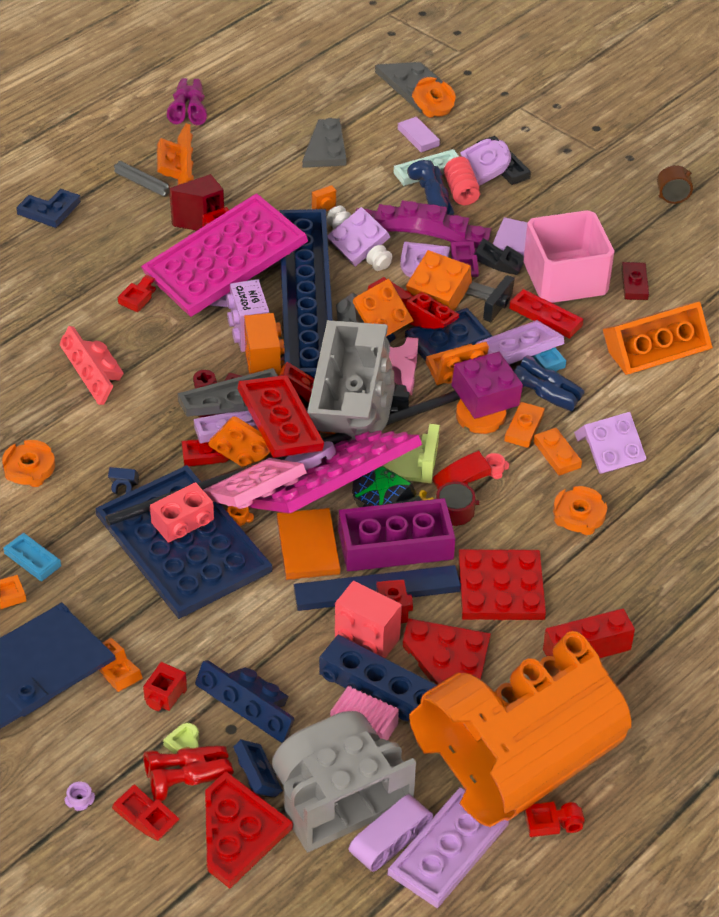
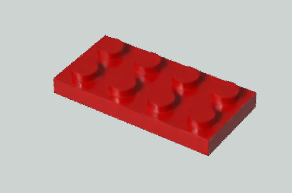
(280, 416)

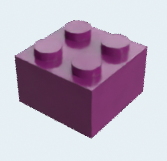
(486, 384)

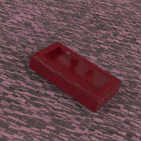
(635, 281)

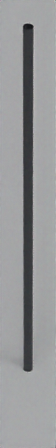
(397, 416)

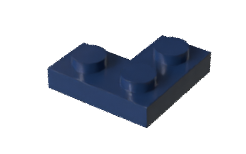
(49, 212)

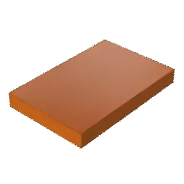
(308, 544)

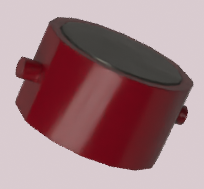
(459, 500)

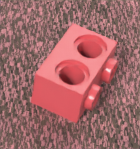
(182, 512)

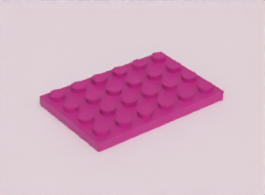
(224, 253)
(349, 463)

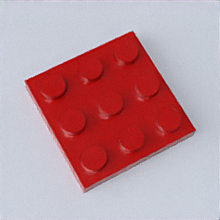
(501, 585)

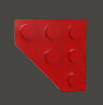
(446, 649)
(239, 829)

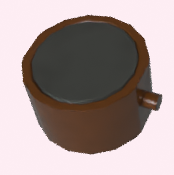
(675, 184)

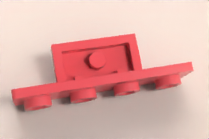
(92, 363)

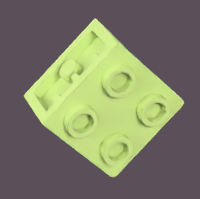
(420, 462)

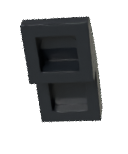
(502, 260)

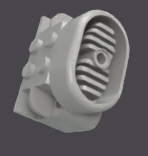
(352, 379)
(339, 777)

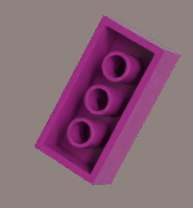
(396, 534)

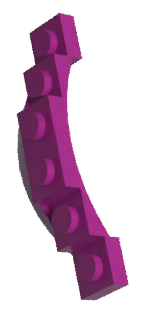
(428, 220)

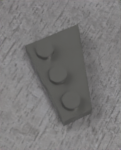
(326, 145)

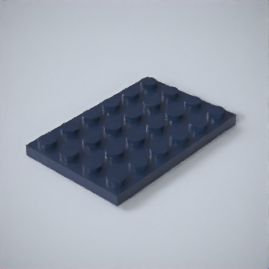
(193, 567)

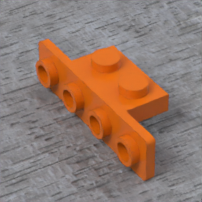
(174, 158)

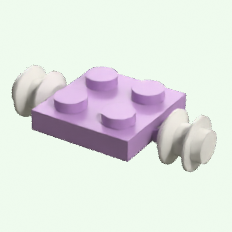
(359, 237)

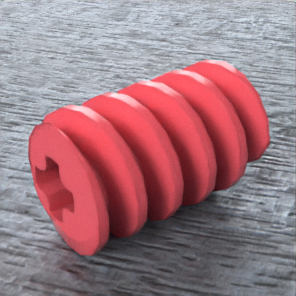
(461, 181)

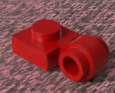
(545, 820)

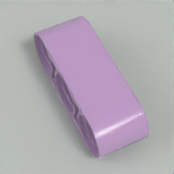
(390, 832)

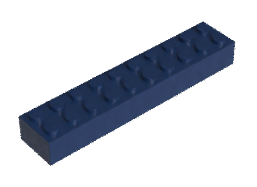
(306, 291)

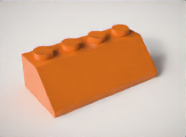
(658, 338)

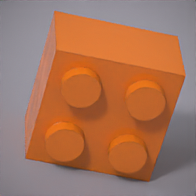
(441, 279)
(262, 343)

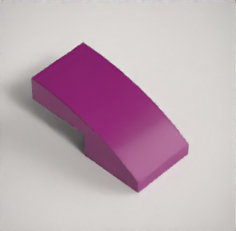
(464, 253)

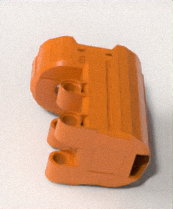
(532, 744)

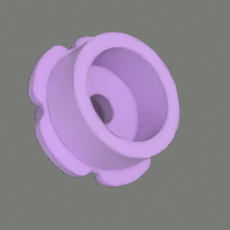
(76, 790)

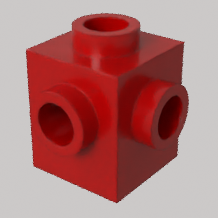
(397, 591)

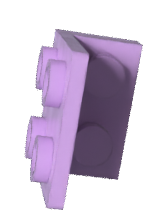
(613, 442)

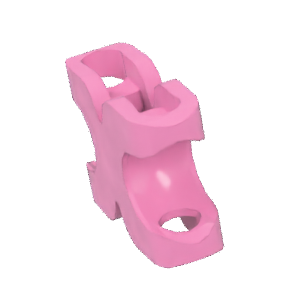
(404, 363)

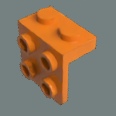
(383, 306)
(442, 364)
(239, 442)

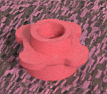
(497, 464)

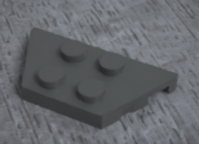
(404, 78)

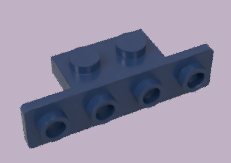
(249, 697)

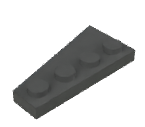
(218, 397)

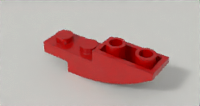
(423, 309)

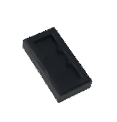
(499, 298)

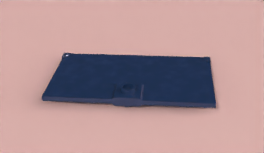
(46, 660)

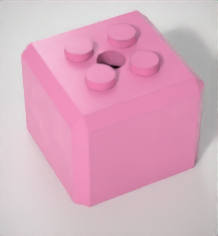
(568, 256)

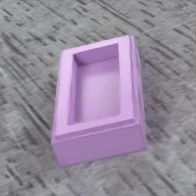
(418, 134)

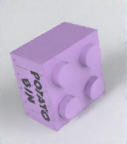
(244, 299)

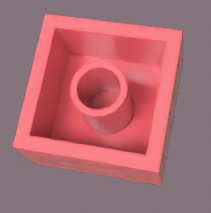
(368, 619)

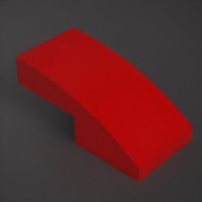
(464, 470)
(145, 814)

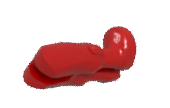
(197, 764)

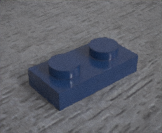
(257, 768)

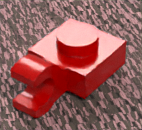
(137, 296)

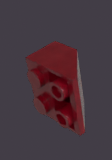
(193, 200)

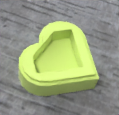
(182, 737)

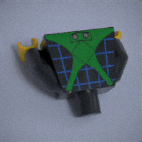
(384, 488)

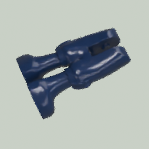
(431, 180)
(552, 385)

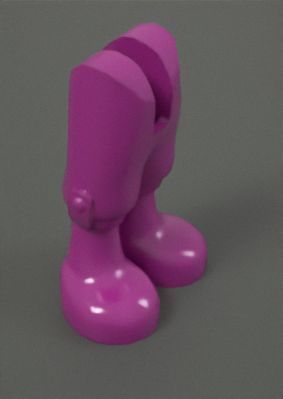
(196, 111)

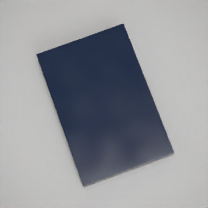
(459, 333)

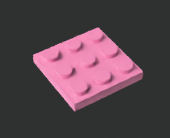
(254, 482)

